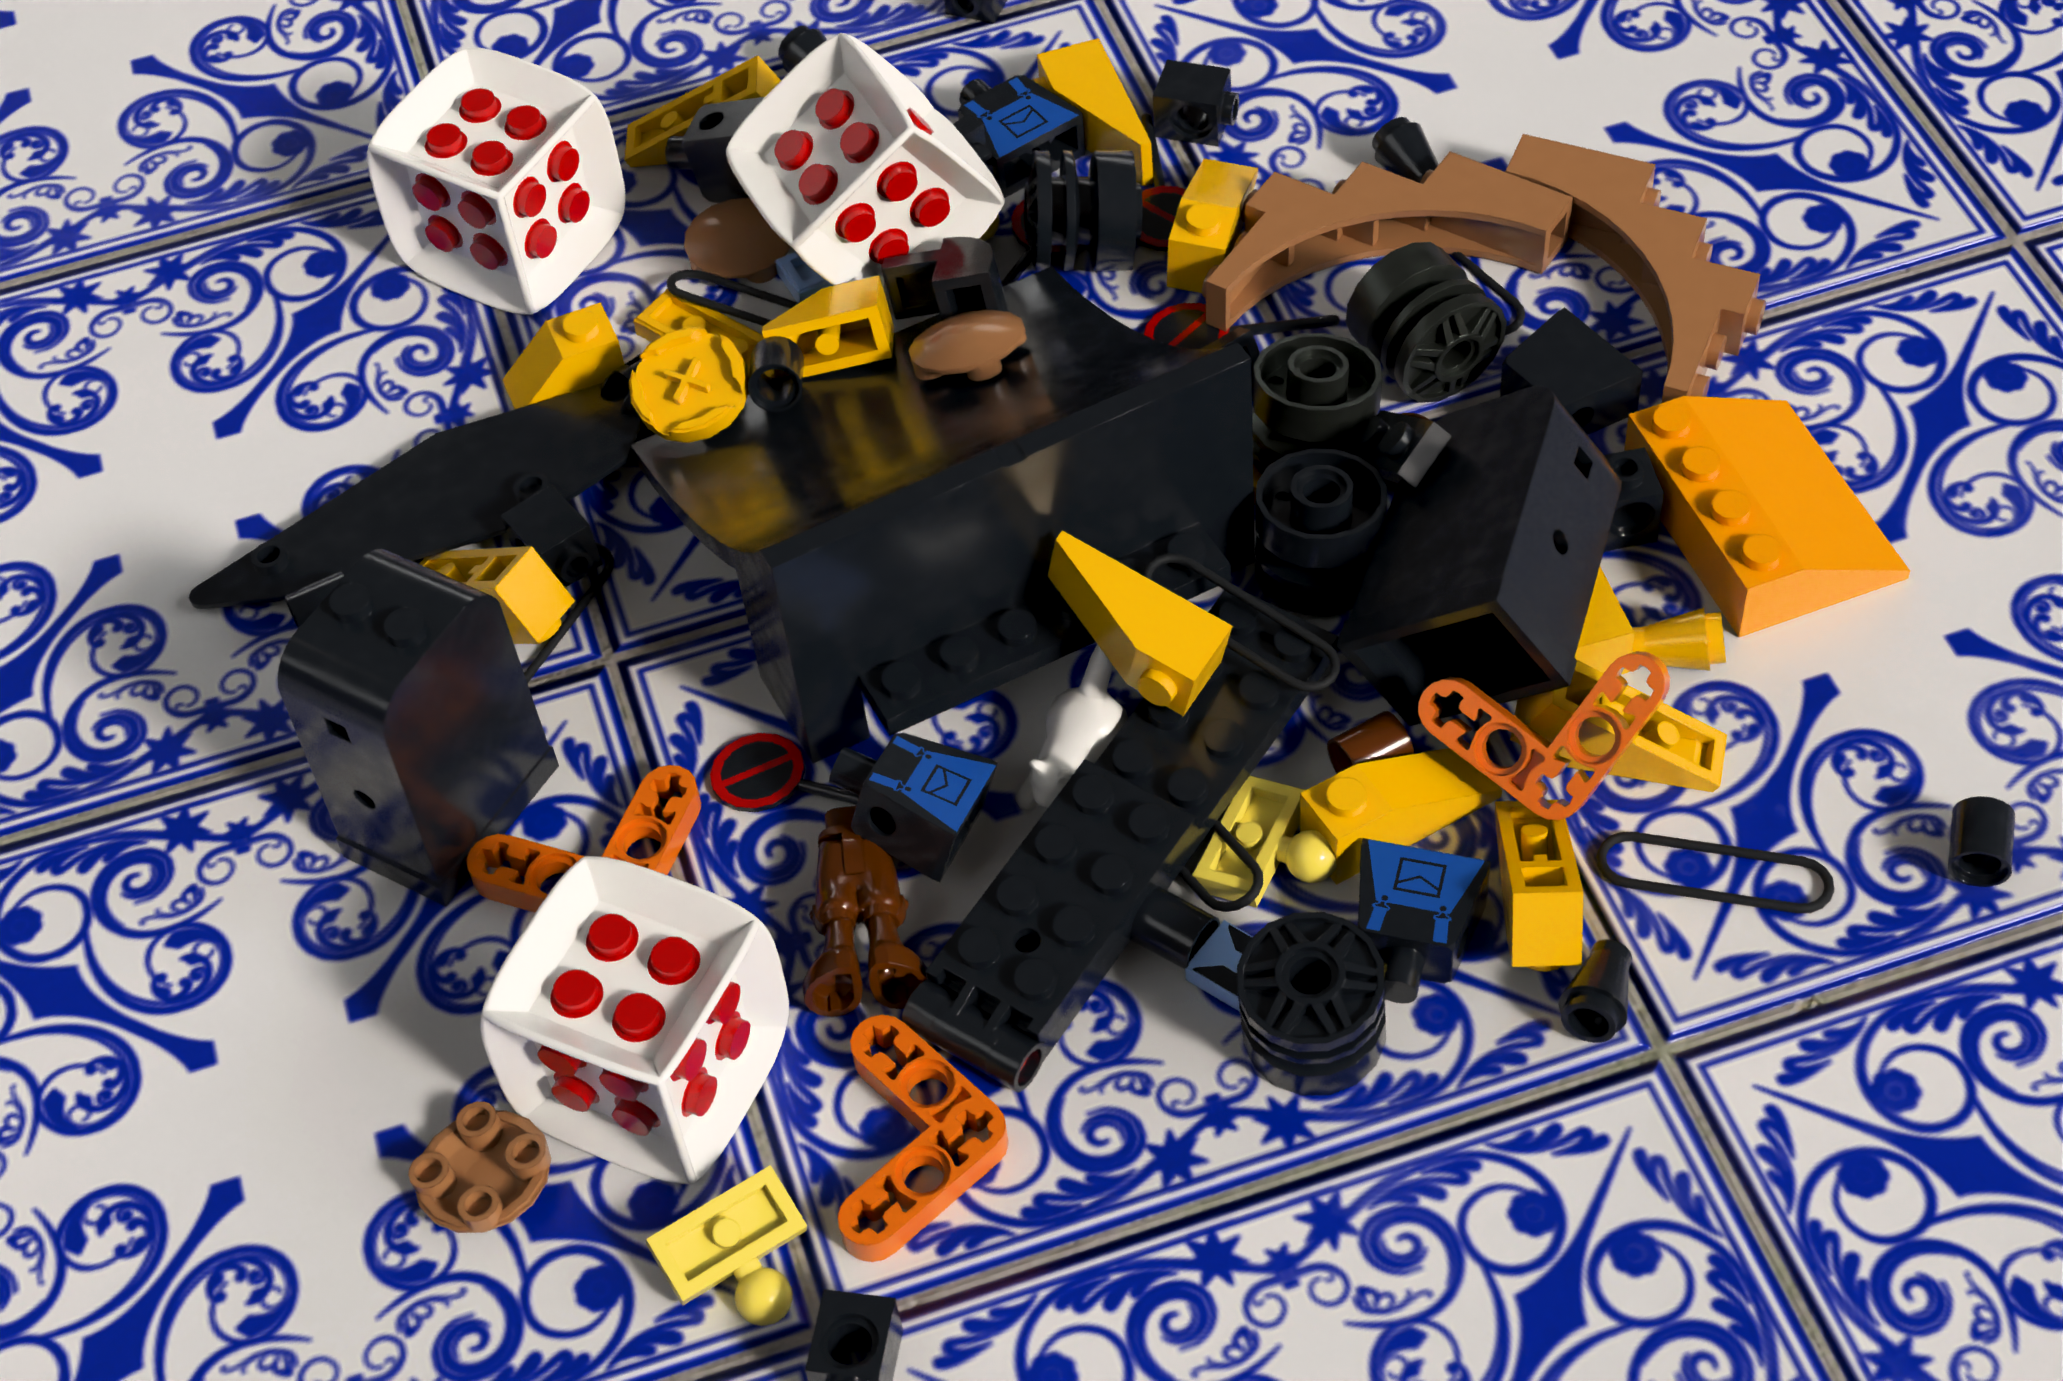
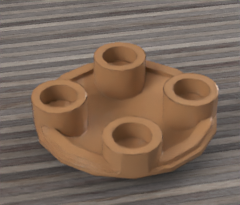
(734, 242)
(967, 344)
(481, 1170)

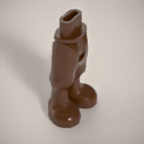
(855, 887)

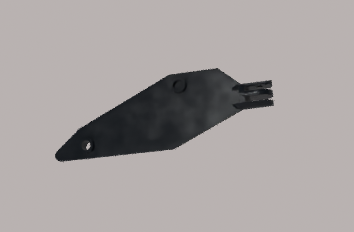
(444, 492)

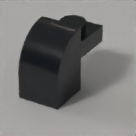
(945, 280)

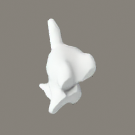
(1076, 729)

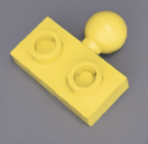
(1264, 822)
(728, 1240)

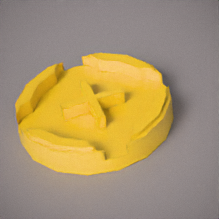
(689, 384)

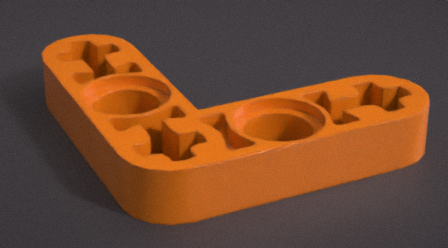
(1537, 754)
(639, 822)
(940, 1127)

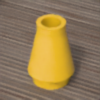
(1684, 640)

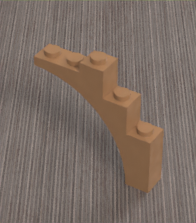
(1457, 207)
(1657, 250)

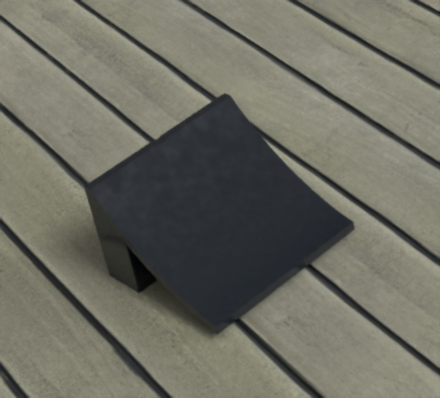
(911, 524)

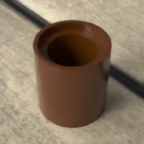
(1371, 740)

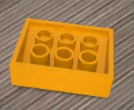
(1760, 509)

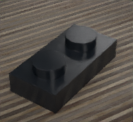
(1400, 446)

